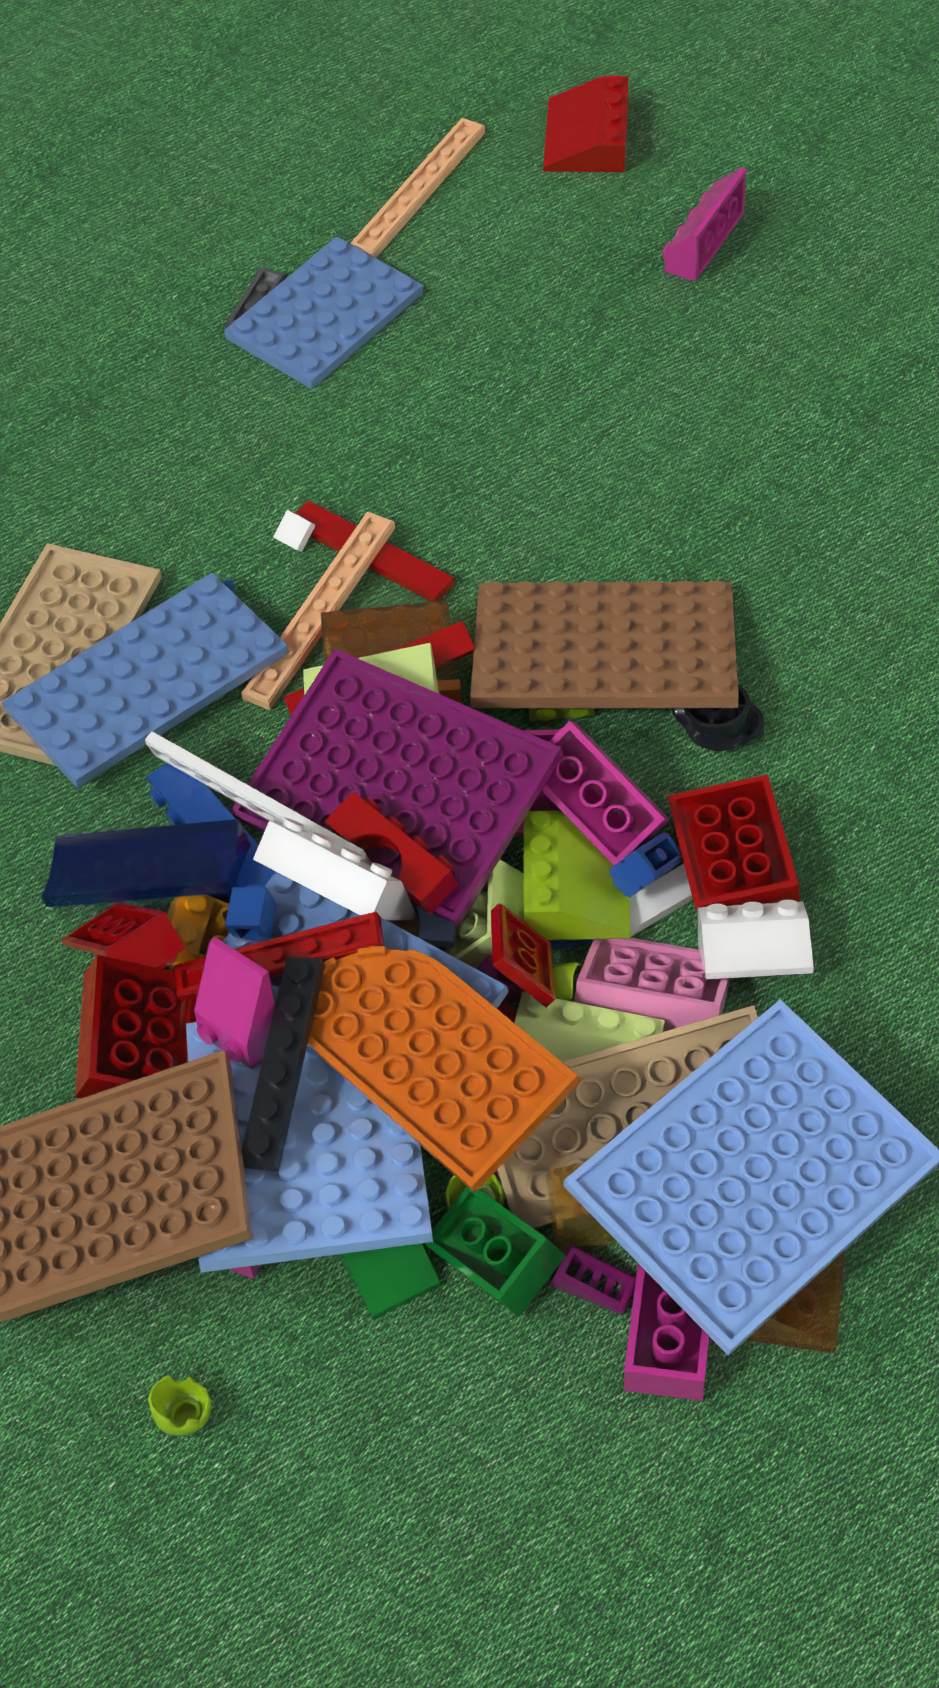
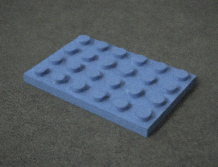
(323, 312)

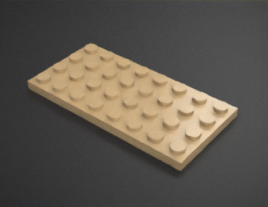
(58, 613)
(612, 1094)

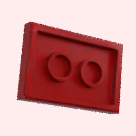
(522, 955)

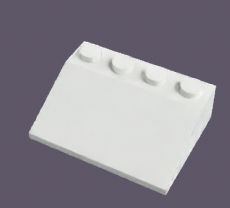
(333, 872)

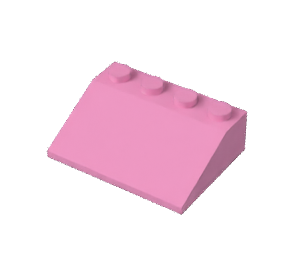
(650, 981)

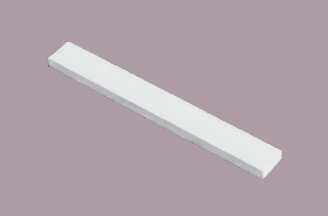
(237, 790)

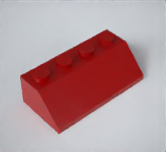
(129, 935)

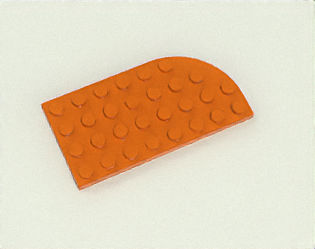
(436, 1058)

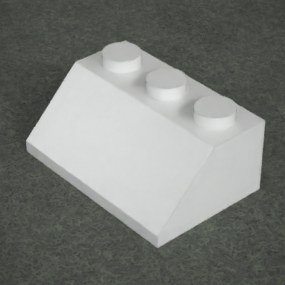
(754, 939)

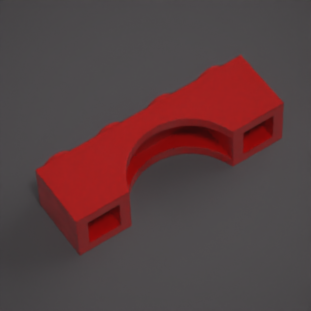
(424, 877)

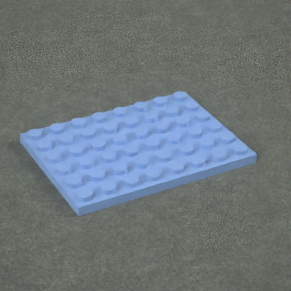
(753, 1175)
(343, 1178)

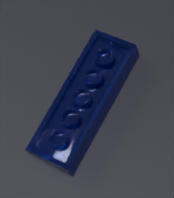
(146, 863)

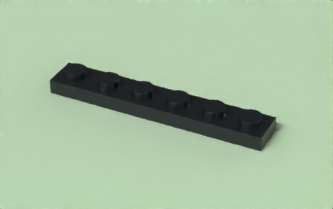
(282, 1063)

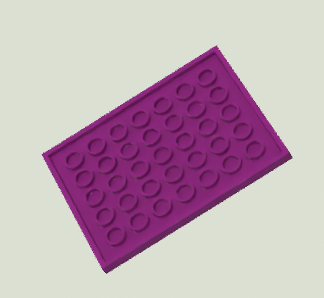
(419, 756)

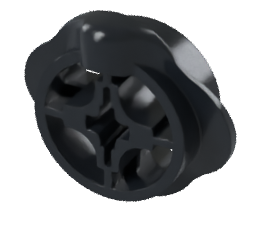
(722, 727)

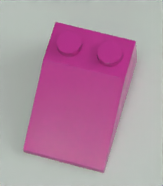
(234, 1004)

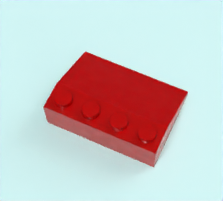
(588, 127)
(734, 844)
(129, 1024)

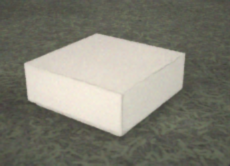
(294, 531)

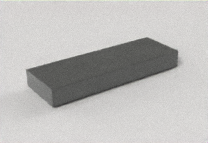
(260, 286)

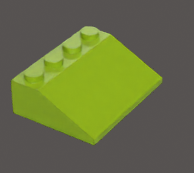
(569, 883)

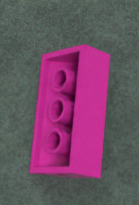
(706, 227)
(601, 796)

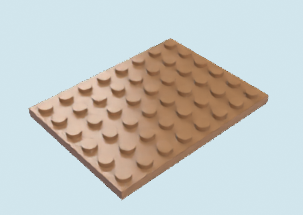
(605, 645)
(120, 1185)

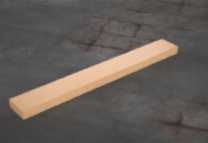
(418, 187)
(326, 596)

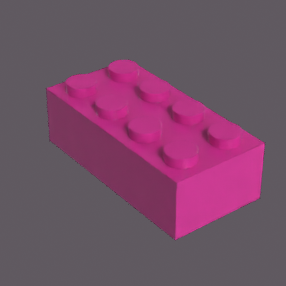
(664, 1345)

